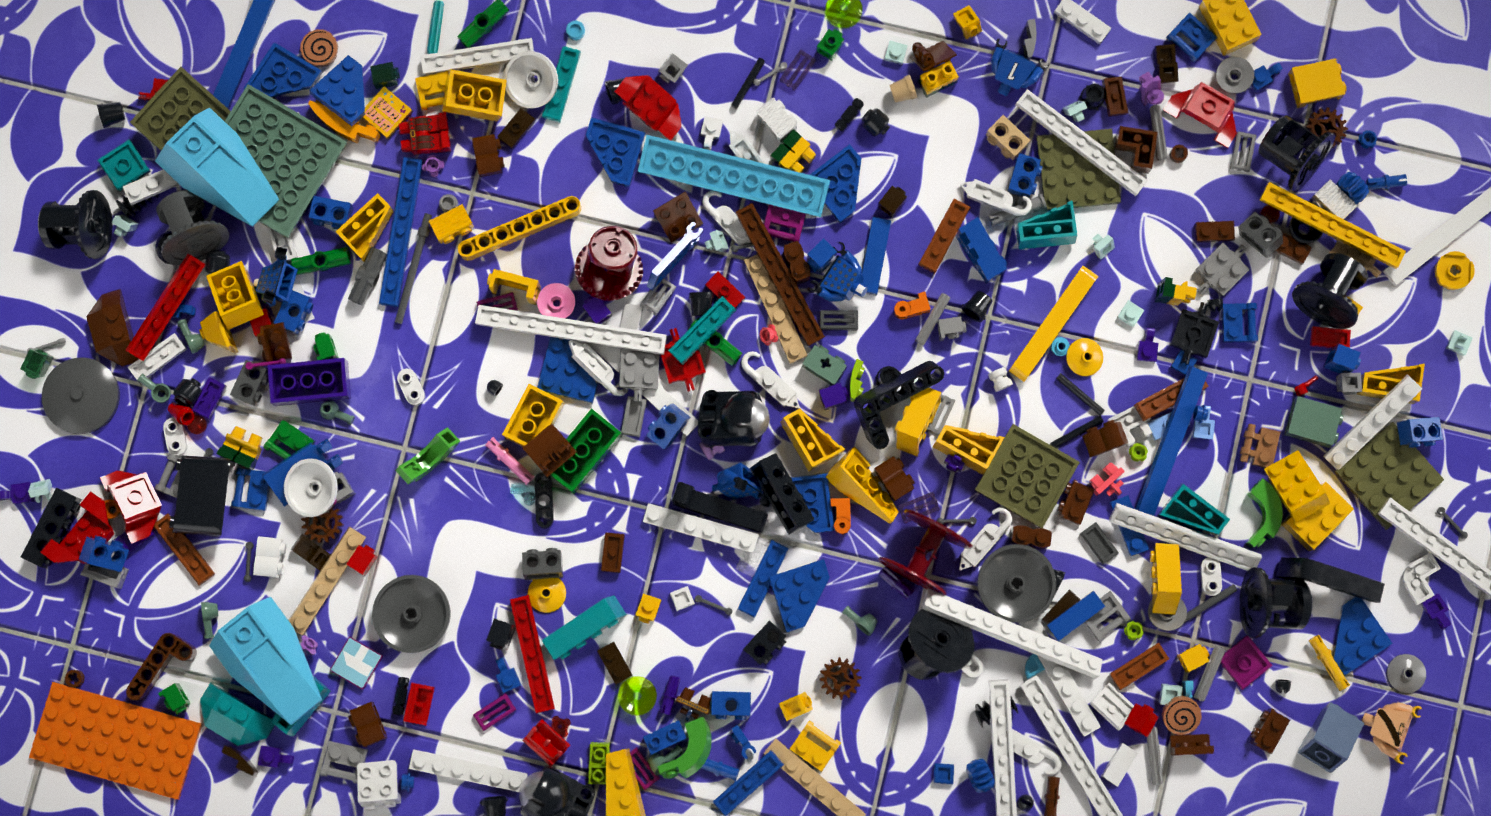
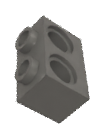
(1257, 237)
(245, 381)
(542, 569)

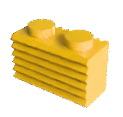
(451, 224)

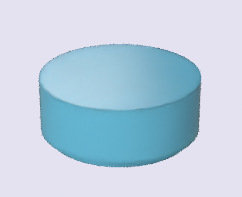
(575, 30)

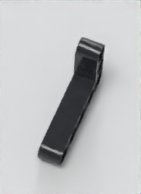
(892, 397)
(690, 499)
(1330, 577)

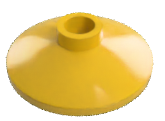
(1077, 361)
(553, 601)

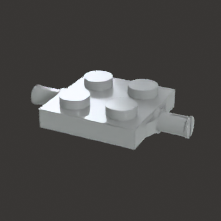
(1222, 269)
(638, 371)

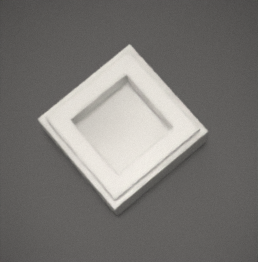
(682, 598)

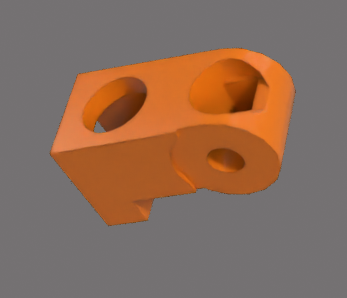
(912, 308)
(843, 516)

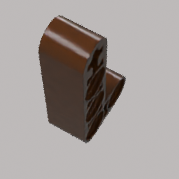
(157, 669)

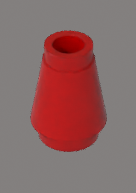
(182, 414)

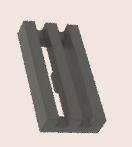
(839, 320)

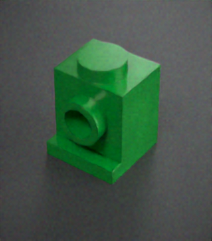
(830, 50)
(325, 346)
(175, 698)

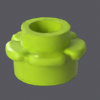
(1138, 457)
(1132, 625)

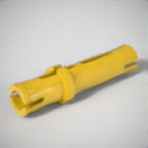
(1331, 666)

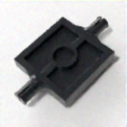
(1194, 333)

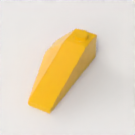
(857, 482)

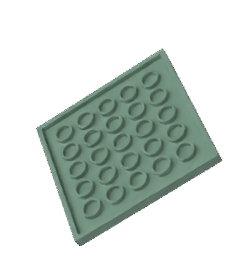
(289, 152)

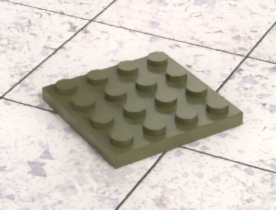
(174, 106)
(1072, 177)
(1388, 471)
(1027, 476)

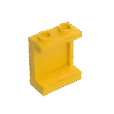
(1317, 82)
(515, 281)

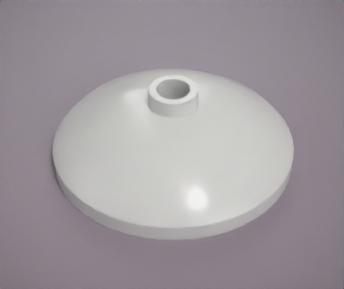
(520, 80)
(301, 487)

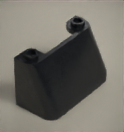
(200, 495)

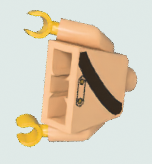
(1391, 727)

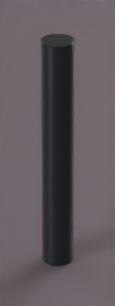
(748, 82)
(1080, 394)
(1076, 432)

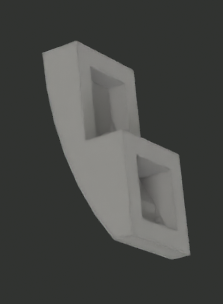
(1029, 44)

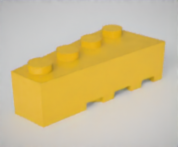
(622, 788)

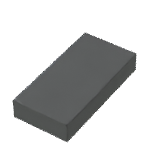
(1099, 543)

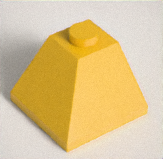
(216, 332)

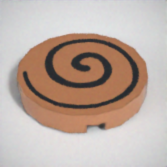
(319, 48)
(1181, 715)

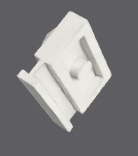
(1112, 706)

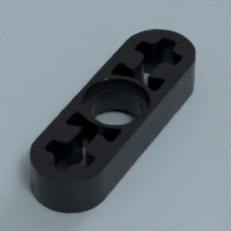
(550, 514)

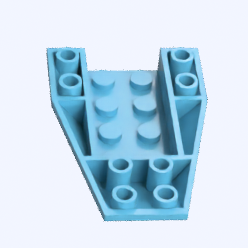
(217, 167)
(267, 659)

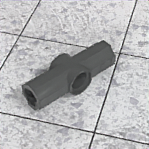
(367, 276)

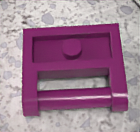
(785, 218)

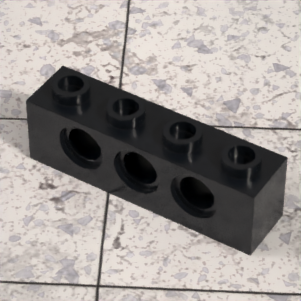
(782, 493)
(49, 517)

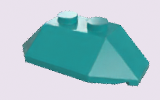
(233, 717)

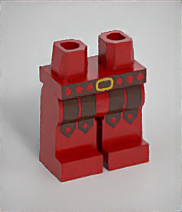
(427, 134)

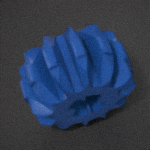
(1353, 187)
(980, 775)

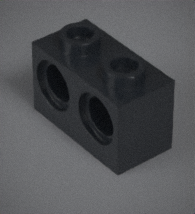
(500, 634)
(761, 640)

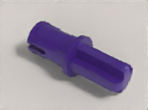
(896, 582)
(670, 695)

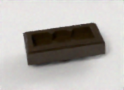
(516, 128)

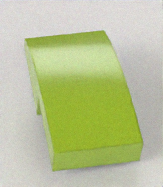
(855, 385)
(597, 763)

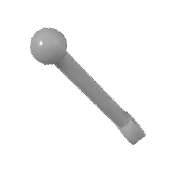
(783, 66)
(59, 341)

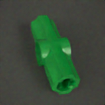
(474, 32)
(332, 259)
(723, 349)

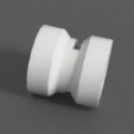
(1000, 379)

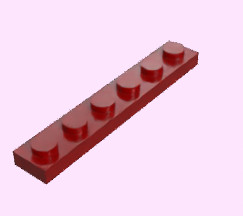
(165, 307)
(532, 654)

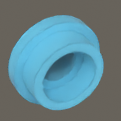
(1055, 349)

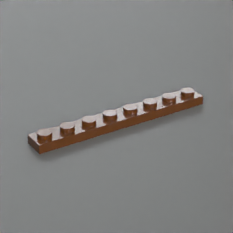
(779, 274)

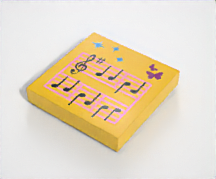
(386, 112)

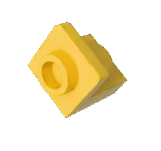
(968, 22)
(648, 608)
(796, 706)

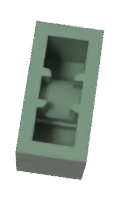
(813, 364)

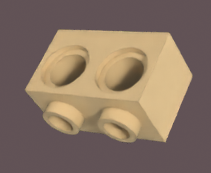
(1012, 134)

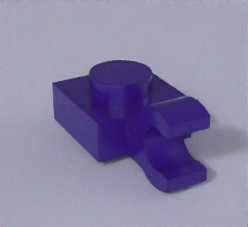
(1148, 349)
(954, 463)
(18, 493)
(1436, 608)
(272, 757)

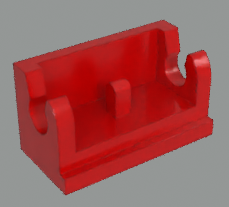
(418, 704)
(546, 742)

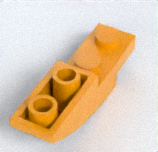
(341, 127)

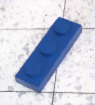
(1133, 540)

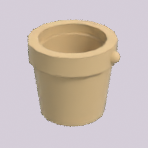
(903, 89)

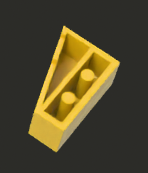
(366, 226)
(1381, 382)
(916, 420)
(809, 440)
(973, 447)
(1166, 578)

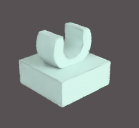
(1075, 110)
(124, 225)
(717, 241)
(1103, 245)
(1459, 343)
(40, 488)

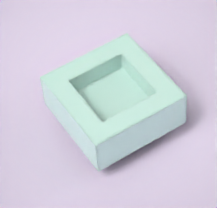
(896, 52)
(1130, 313)
(1168, 692)

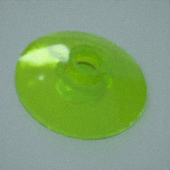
(843, 18)
(629, 688)

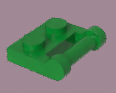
(288, 435)

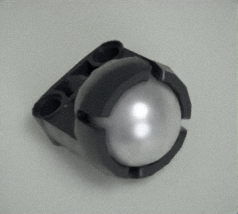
(733, 418)
(554, 794)

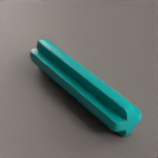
(435, 28)

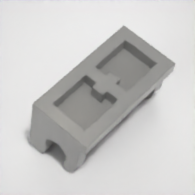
(106, 576)

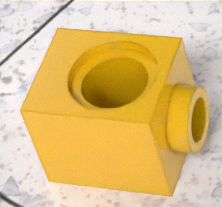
(1193, 657)

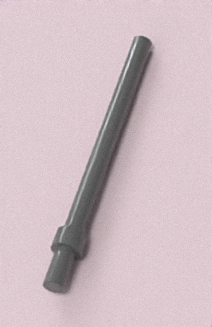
(423, 233)

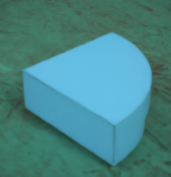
(1033, 666)
(1187, 687)

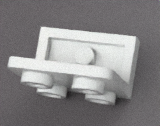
(378, 784)

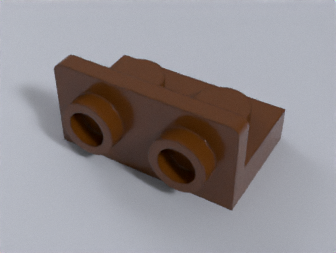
(274, 342)
(1076, 502)
(1269, 730)
(1190, 744)

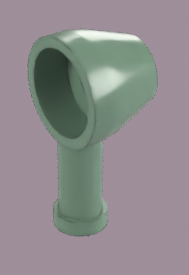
(194, 341)
(155, 388)
(335, 413)
(209, 611)
(865, 624)
(657, 759)

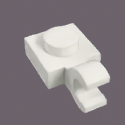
(711, 130)

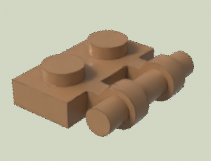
(1265, 449)

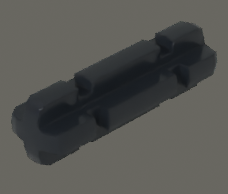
(849, 114)
(401, 694)

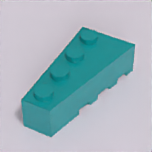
(583, 627)

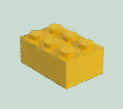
(1230, 23)
(474, 95)
(234, 295)
(532, 415)
(1297, 486)
(1317, 526)

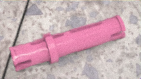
(504, 456)

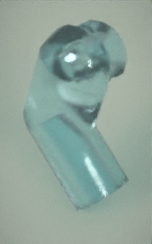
(525, 491)

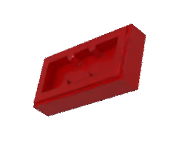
(722, 287)
(1329, 337)

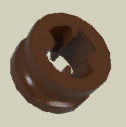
(1173, 152)
(80, 676)

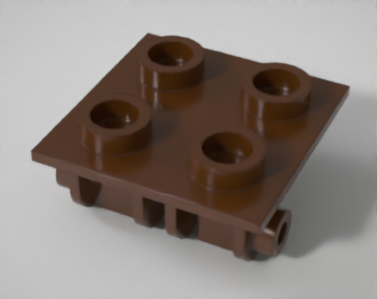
(930, 57)
(676, 216)
(549, 450)

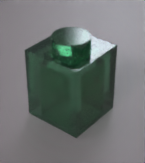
(385, 75)
(36, 363)

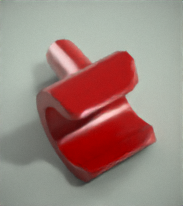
(1301, 389)

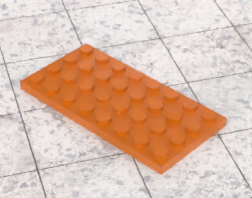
(115, 740)

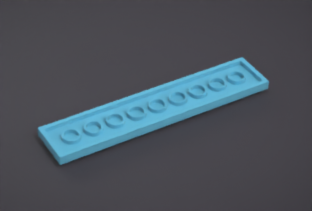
(734, 175)

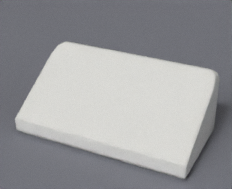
(631, 316)
(1119, 764)

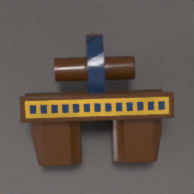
(685, 699)

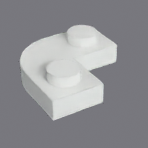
(1415, 576)

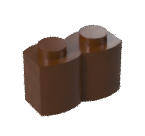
(487, 155)
(795, 260)
(1104, 439)
(894, 478)
(1035, 538)
(368, 724)

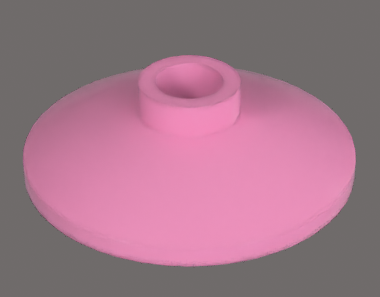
(552, 293)

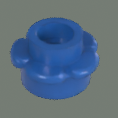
(1372, 139)
(1200, 413)
(407, 782)

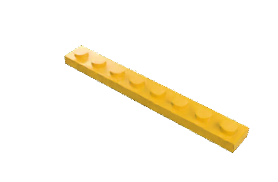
(1332, 225)

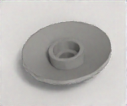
(1239, 67)
(1171, 622)
(1398, 678)

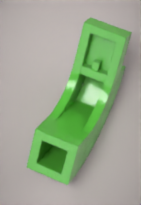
(429, 457)
(1271, 510)
(695, 754)

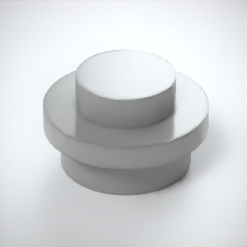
(448, 202)

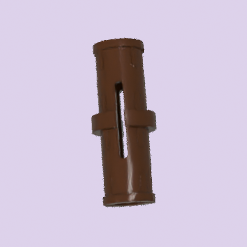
(1052, 796)

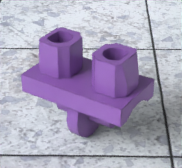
(1150, 89)

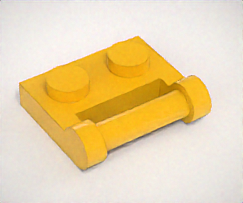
(429, 86)
(811, 751)

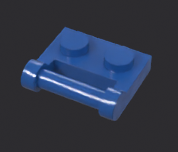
(1196, 33)
(1233, 322)
(257, 492)

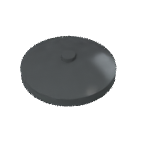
(80, 395)
(1016, 583)
(411, 613)

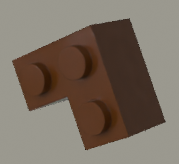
(1140, 143)

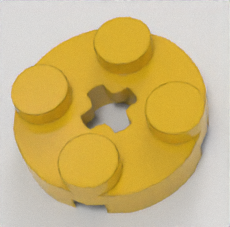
(1462, 263)

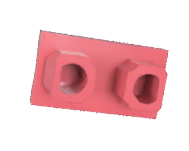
(1113, 473)

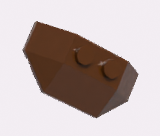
(111, 328)

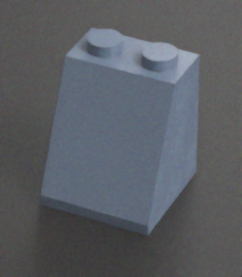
(1331, 737)

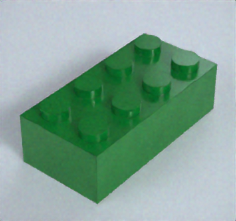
(592, 442)

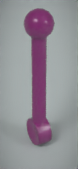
(249, 365)

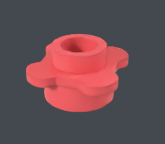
(768, 334)

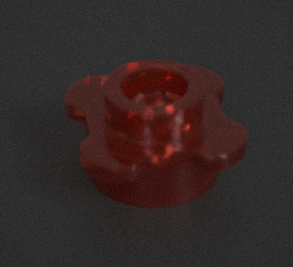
(564, 722)

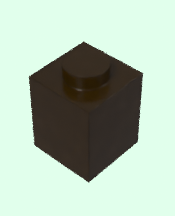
(892, 201)

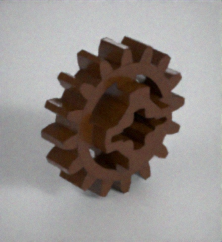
(1319, 125)
(315, 527)
(843, 669)

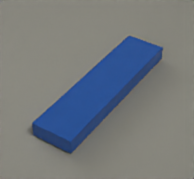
(875, 254)
(760, 582)
(748, 783)

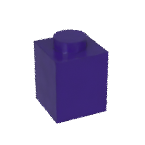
(596, 310)
(833, 396)

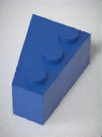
(981, 250)

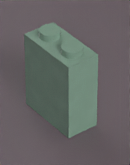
(1314, 422)

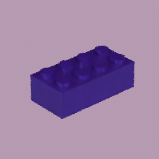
(309, 382)

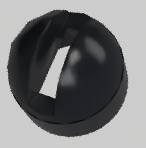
(1213, 303)
(494, 387)
(1282, 684)
(1023, 806)

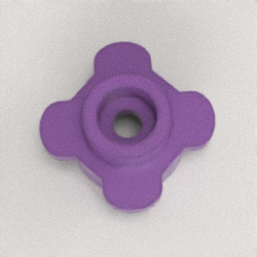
(432, 160)
(308, 645)

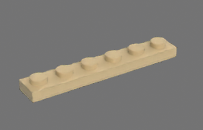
(776, 310)
(325, 580)
(814, 782)

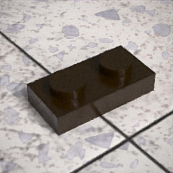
(614, 663)

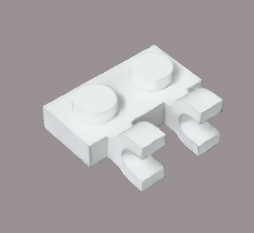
(1131, 419)

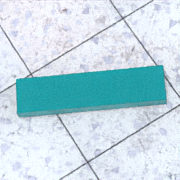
(566, 71)
(702, 330)

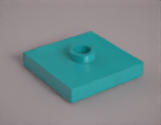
(124, 165)

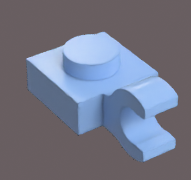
(1205, 429)

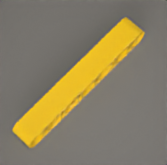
(512, 235)
(1053, 323)

